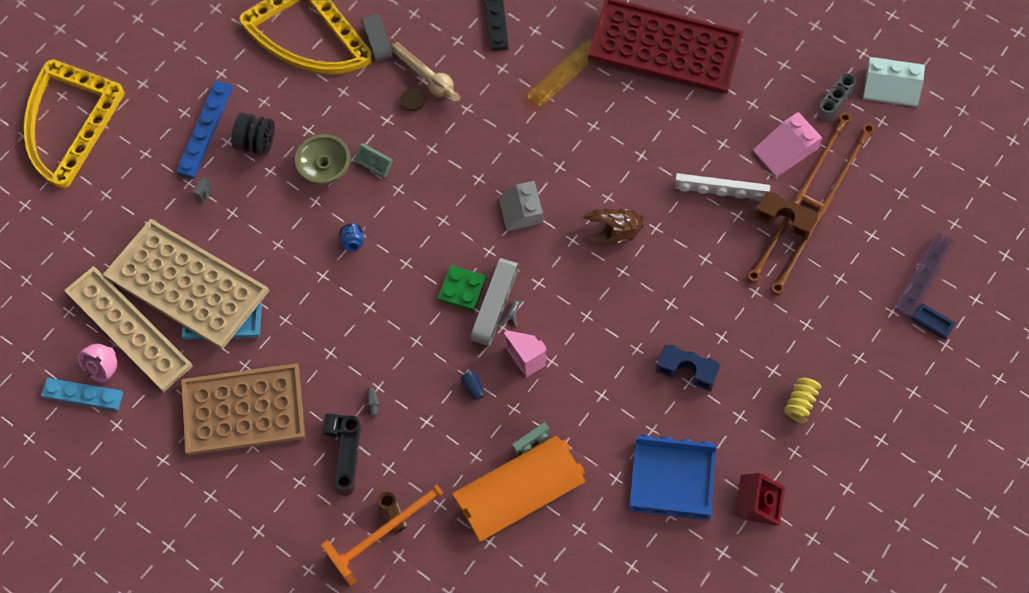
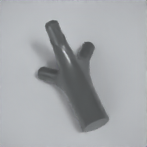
(511, 315)

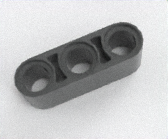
(377, 37)
(834, 104)

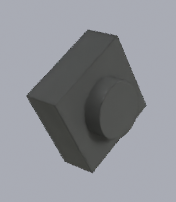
(202, 190)

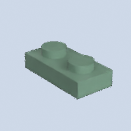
(373, 160)
(536, 436)

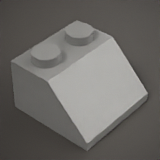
(521, 206)

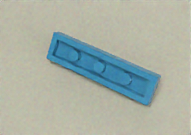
(82, 394)

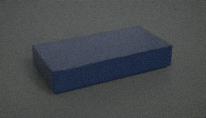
(933, 321)

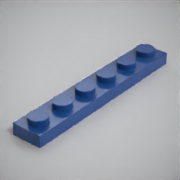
(204, 130)

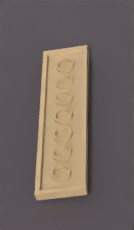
(128, 329)

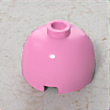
(98, 361)

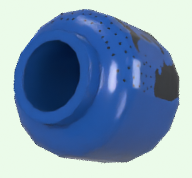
(351, 237)

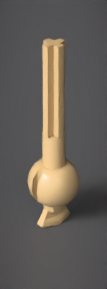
(439, 84)

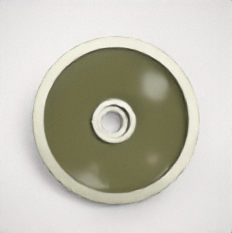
(322, 150)

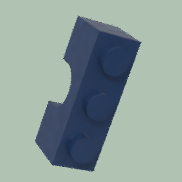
(704, 369)

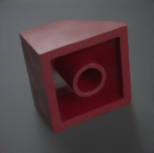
(760, 499)

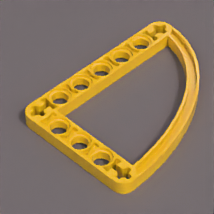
(300, 62)
(32, 108)

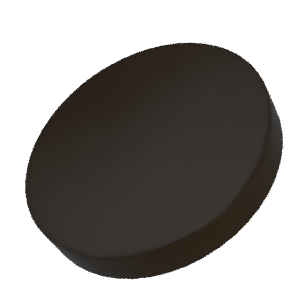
(412, 99)

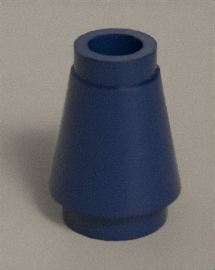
(472, 384)

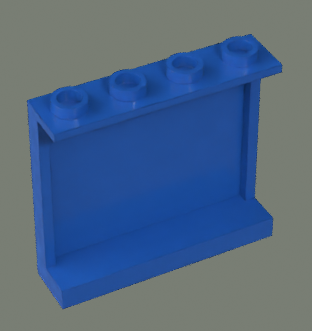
(673, 477)

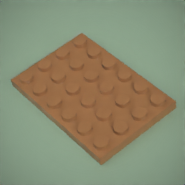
(242, 409)

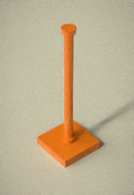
(341, 561)

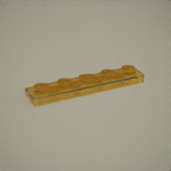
(561, 74)

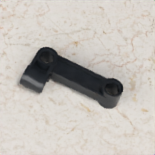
(336, 426)

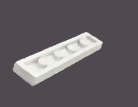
(721, 186)

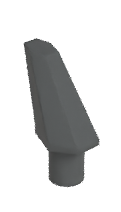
(372, 401)

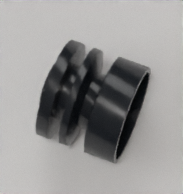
(253, 134)

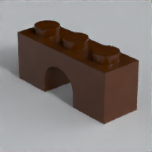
(775, 206)

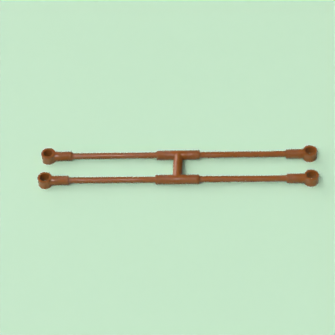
(802, 197)

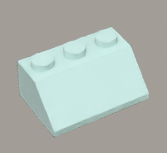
(893, 81)

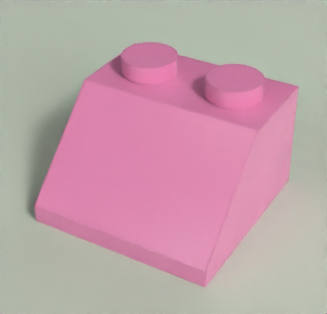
(525, 351)

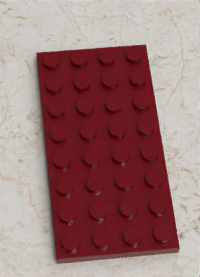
(666, 45)

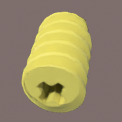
(801, 399)

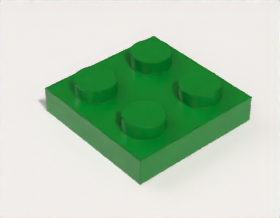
(462, 288)

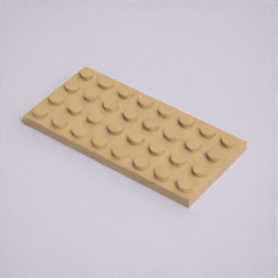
(186, 283)

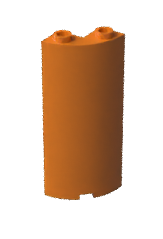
(519, 487)

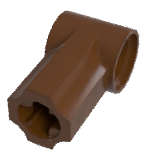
(391, 511)

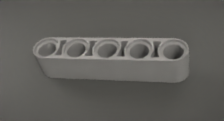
(494, 302)

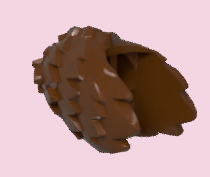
(620, 226)

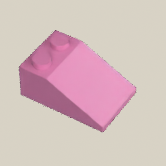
(788, 144)

